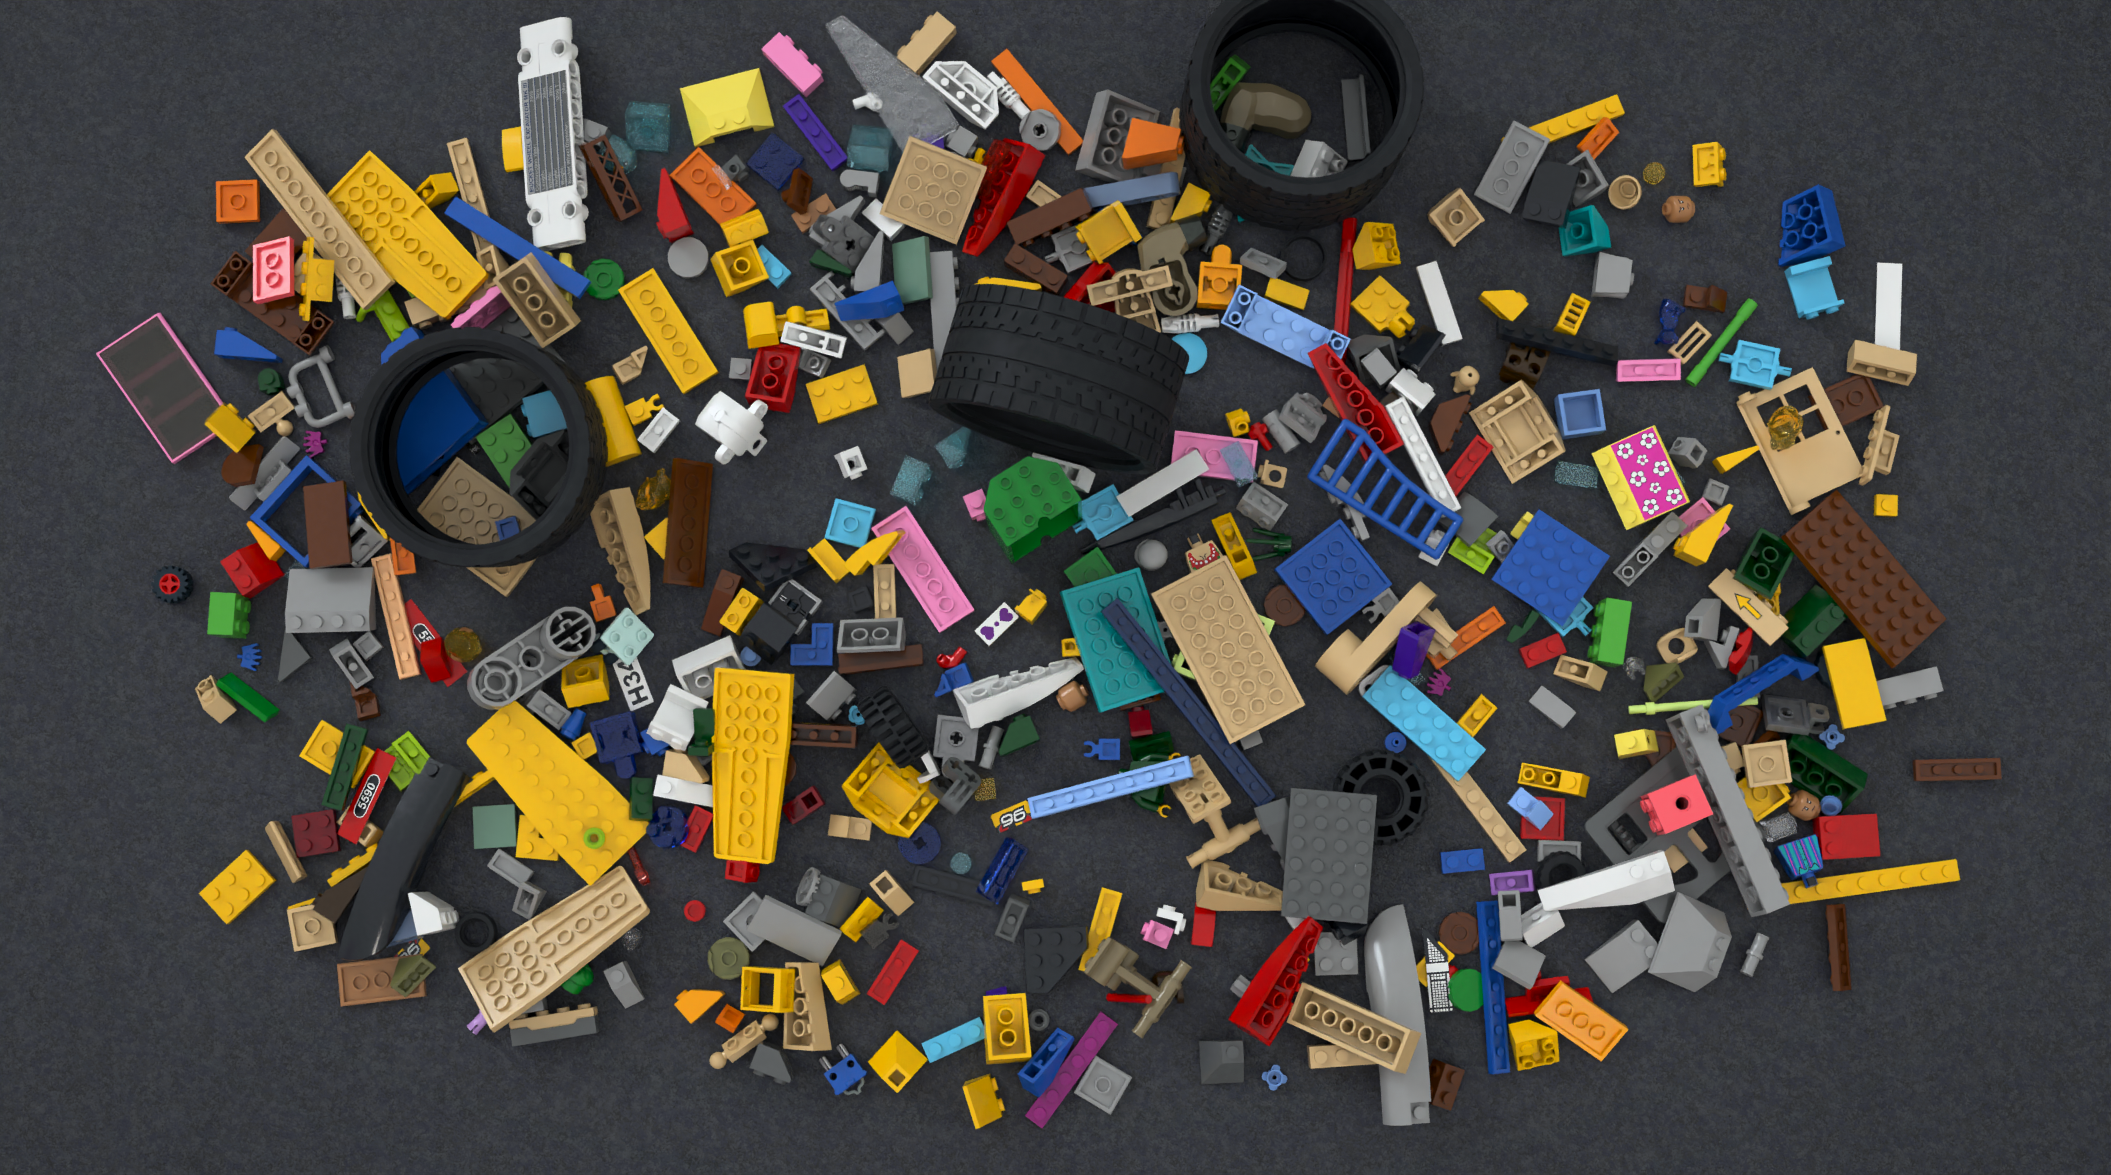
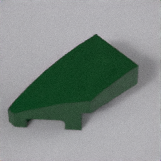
(1516, 631)

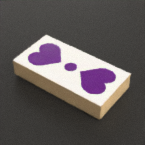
(996, 624)

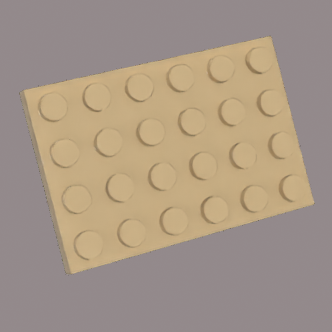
(466, 508)

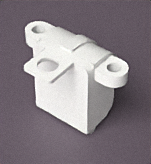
(733, 426)

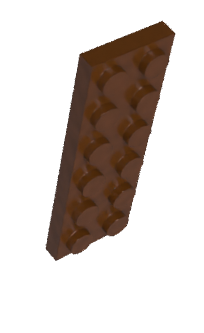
(687, 523)

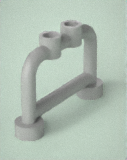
(296, 390)

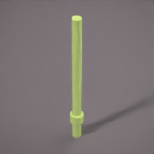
(1650, 707)

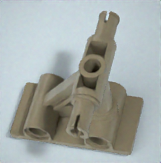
(1115, 965)

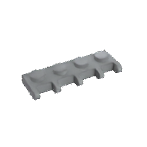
(859, 330)

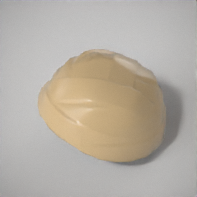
(1625, 192)

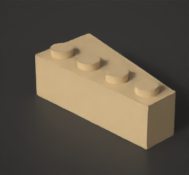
(807, 1024)

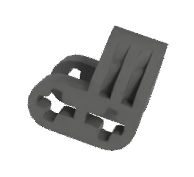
(955, 795)

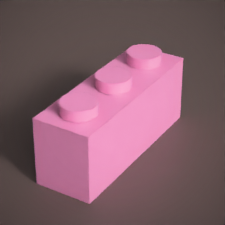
(793, 64)

